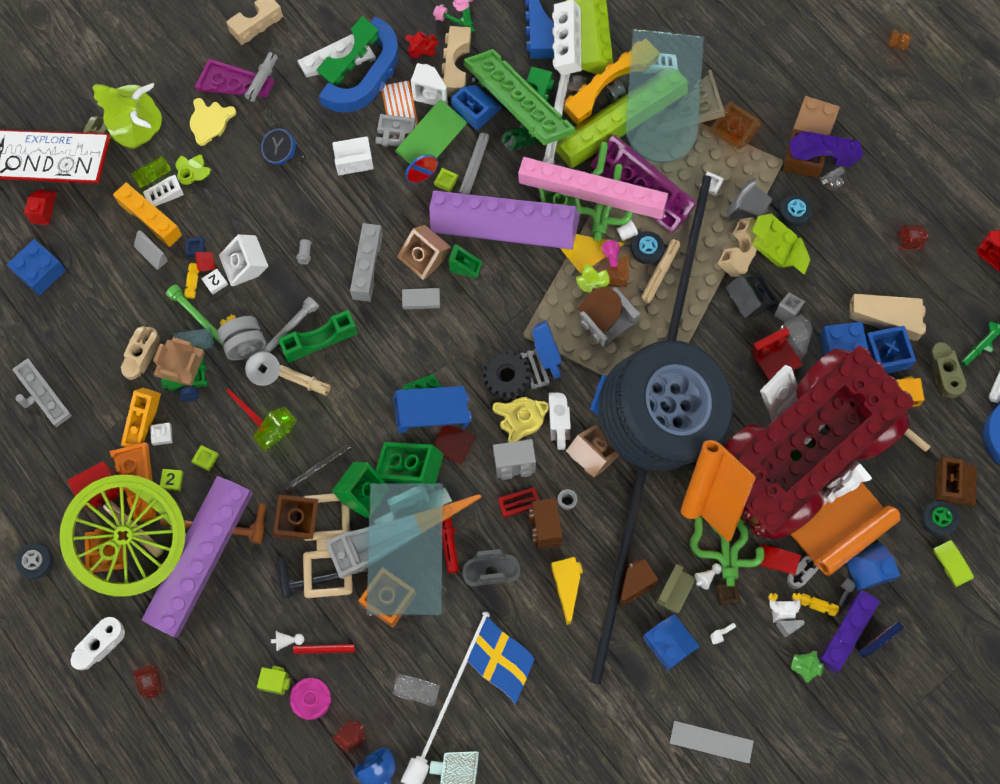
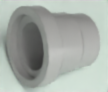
(567, 494)

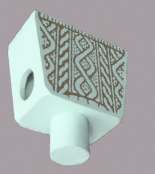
(456, 768)

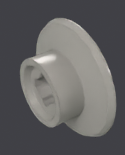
(256, 375)

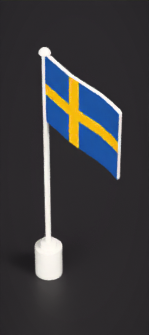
(495, 659)

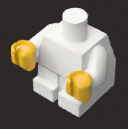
(784, 610)

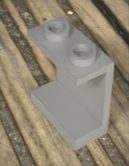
(627, 319)

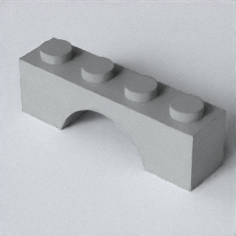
(363, 273)

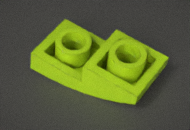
(954, 563)

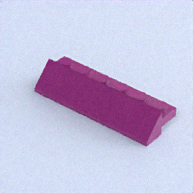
(641, 173)

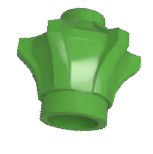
(807, 665)

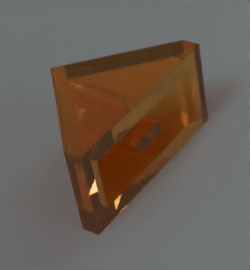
(620, 274)

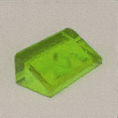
(151, 171)

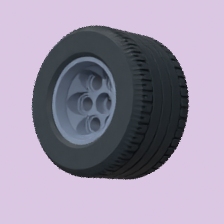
(634, 413)

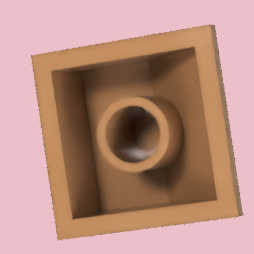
(816, 116)
(423, 251)
(592, 451)

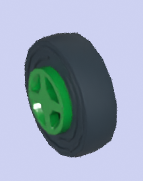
(945, 513)

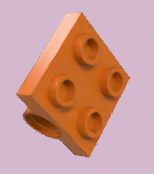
(93, 557)

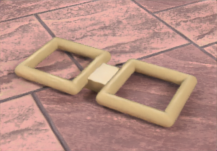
(323, 552)

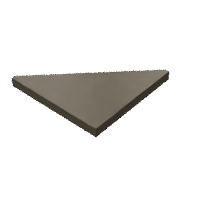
(710, 102)

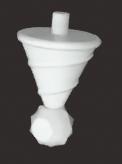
(704, 578)
(284, 640)

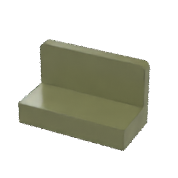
(676, 590)

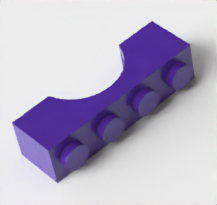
(811, 145)
(849, 631)

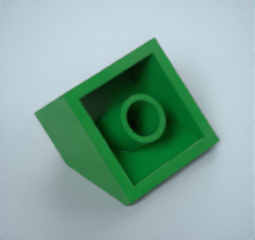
(354, 487)

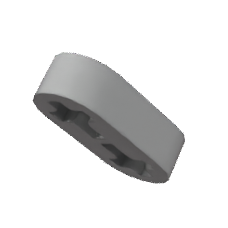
(806, 575)

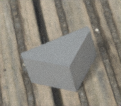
(789, 307)

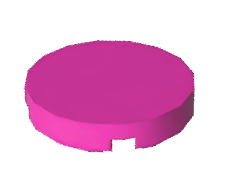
(310, 698)

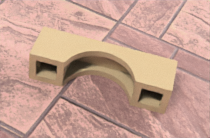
(458, 44)

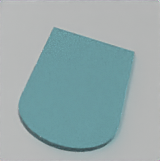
(664, 94)

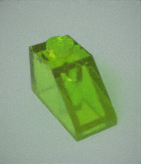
(274, 428)

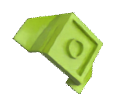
(780, 243)

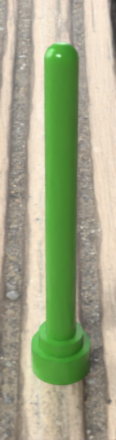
(175, 293)

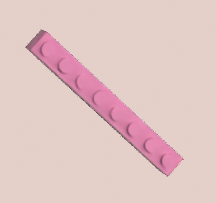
(592, 188)

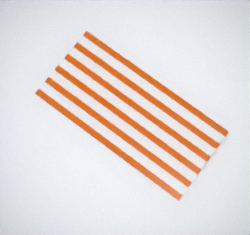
(399, 101)

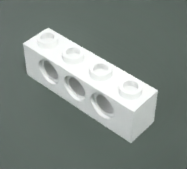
(567, 37)

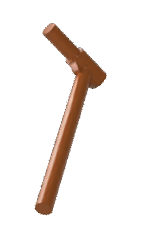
(254, 533)

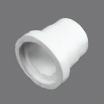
(627, 231)

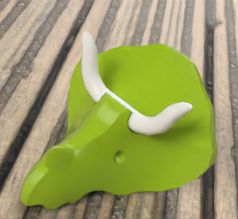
(128, 113)

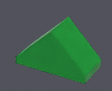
(464, 263)

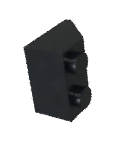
(751, 295)

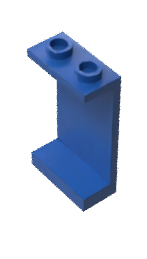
(431, 407)

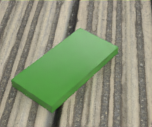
(432, 133)

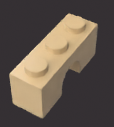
(246, 28)
(737, 260)

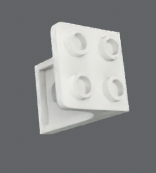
(781, 394)

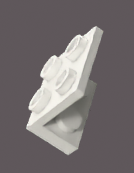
(352, 155)

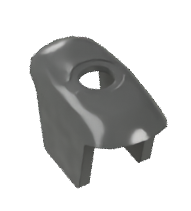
(749, 203)
(475, 569)

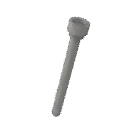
(308, 307)

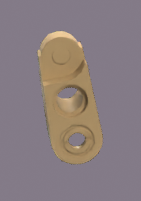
(132, 365)

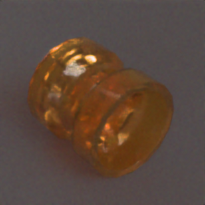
(899, 40)

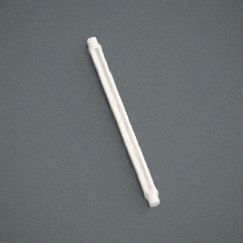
(559, 105)

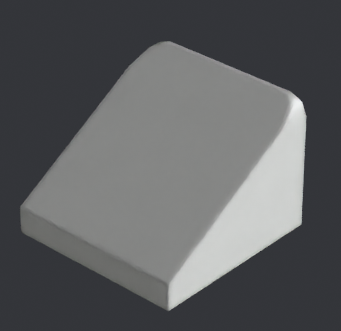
(789, 627)

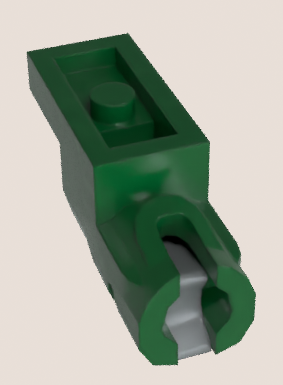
(518, 138)

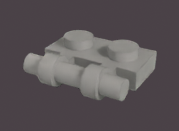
(394, 125)

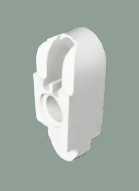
(559, 419)
(85, 656)

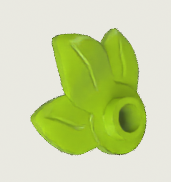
(193, 168)
(592, 279)

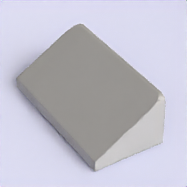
(149, 250)

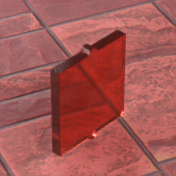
(454, 443)

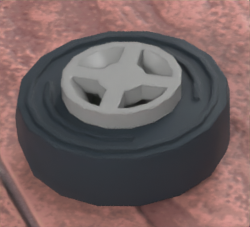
(28, 556)

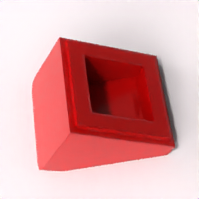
(205, 261)

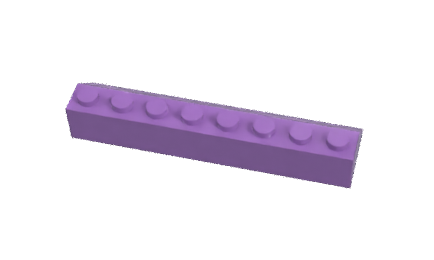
(504, 219)
(200, 554)

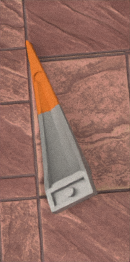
(351, 548)

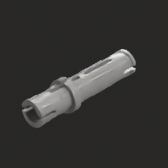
(264, 71)

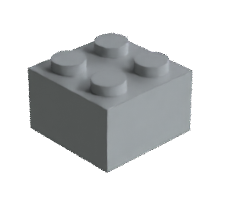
(514, 459)

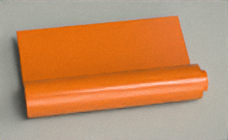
(718, 489)
(845, 528)

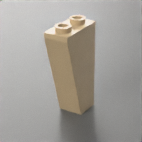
(889, 312)

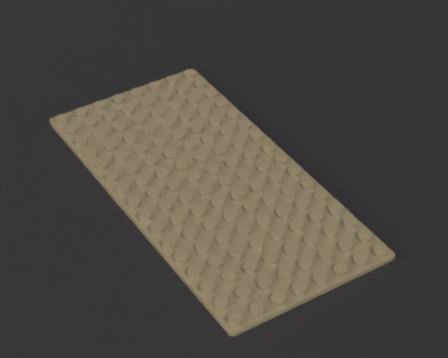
(715, 236)

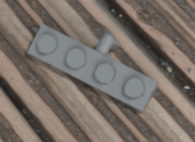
(40, 393)

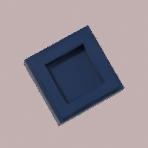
(194, 245)

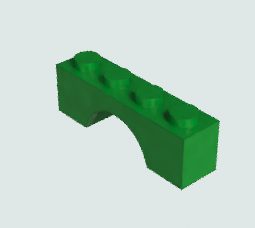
(334, 68)
(335, 330)

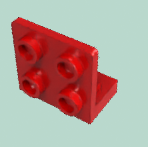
(774, 353)

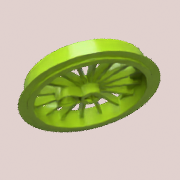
(156, 498)

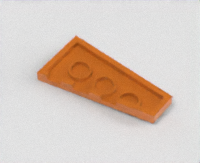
(135, 461)

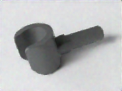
(848, 585)

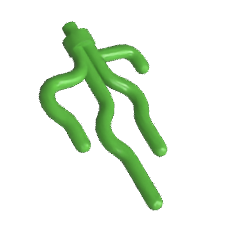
(601, 215)
(728, 558)

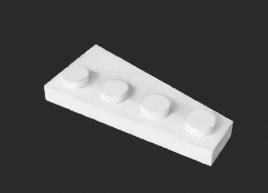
(336, 50)

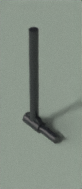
(289, 586)

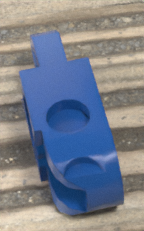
(547, 348)

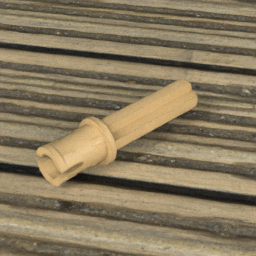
(304, 380)

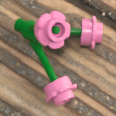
(440, 13)

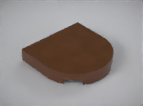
(602, 307)

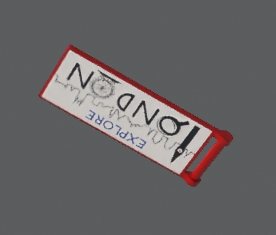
(52, 156)

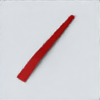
(254, 416)

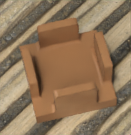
(178, 361)

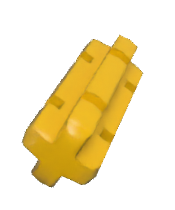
(191, 282)
(819, 605)

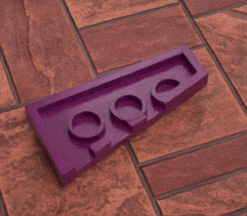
(227, 79)

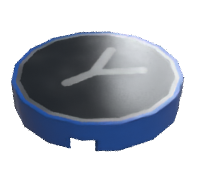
(278, 146)

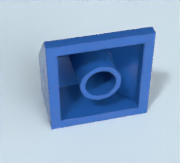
(872, 567)

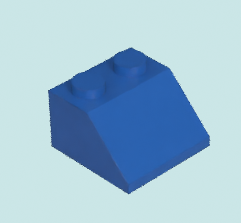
(670, 642)

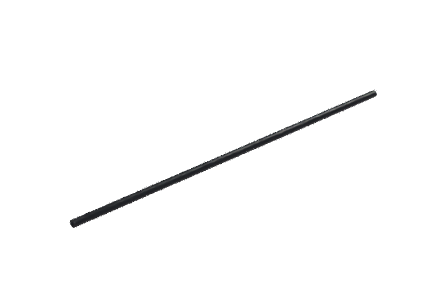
(641, 473)

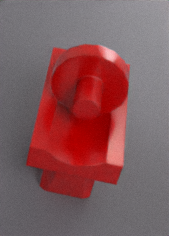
(421, 44)

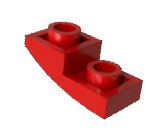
(780, 560)

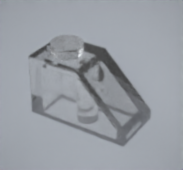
(800, 334)

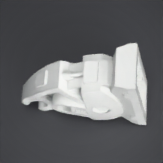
(845, 481)

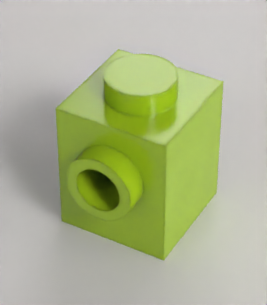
(274, 680)

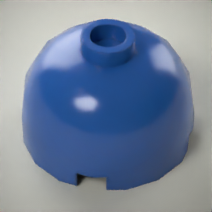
(377, 769)

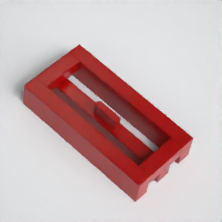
(501, 500)

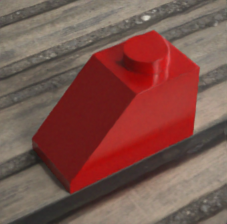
(40, 206)

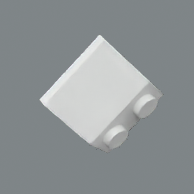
(428, 85)
(243, 259)

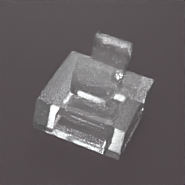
(834, 177)

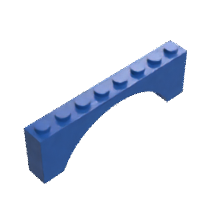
(539, 31)

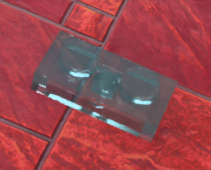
(198, 338)

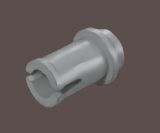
(304, 252)

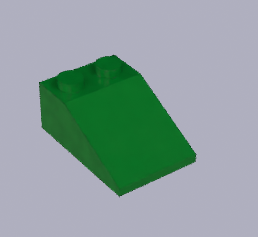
(409, 463)

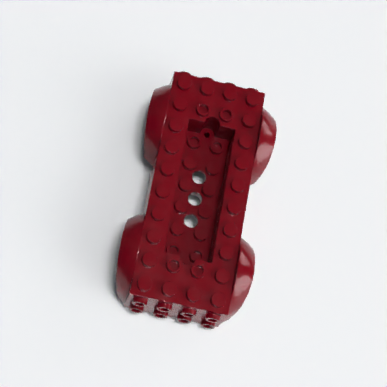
(864, 419)

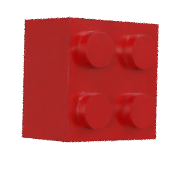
(91, 475)

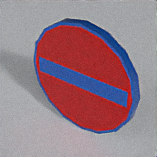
(421, 168)

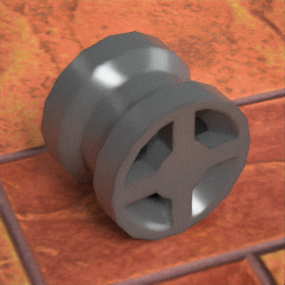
(614, 91)

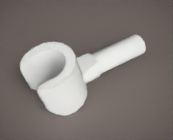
(717, 637)

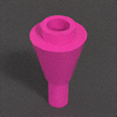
(611, 250)

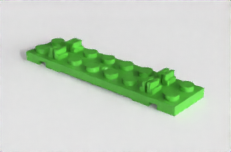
(519, 97)

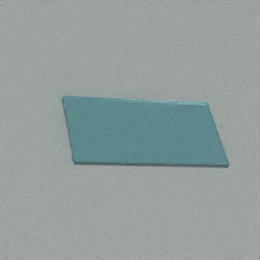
(405, 549)

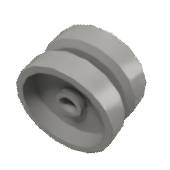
(241, 338)

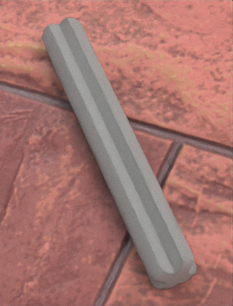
(474, 163)

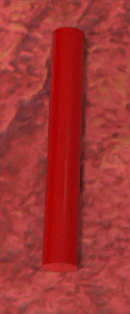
(338, 648)

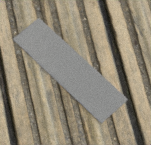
(711, 742)

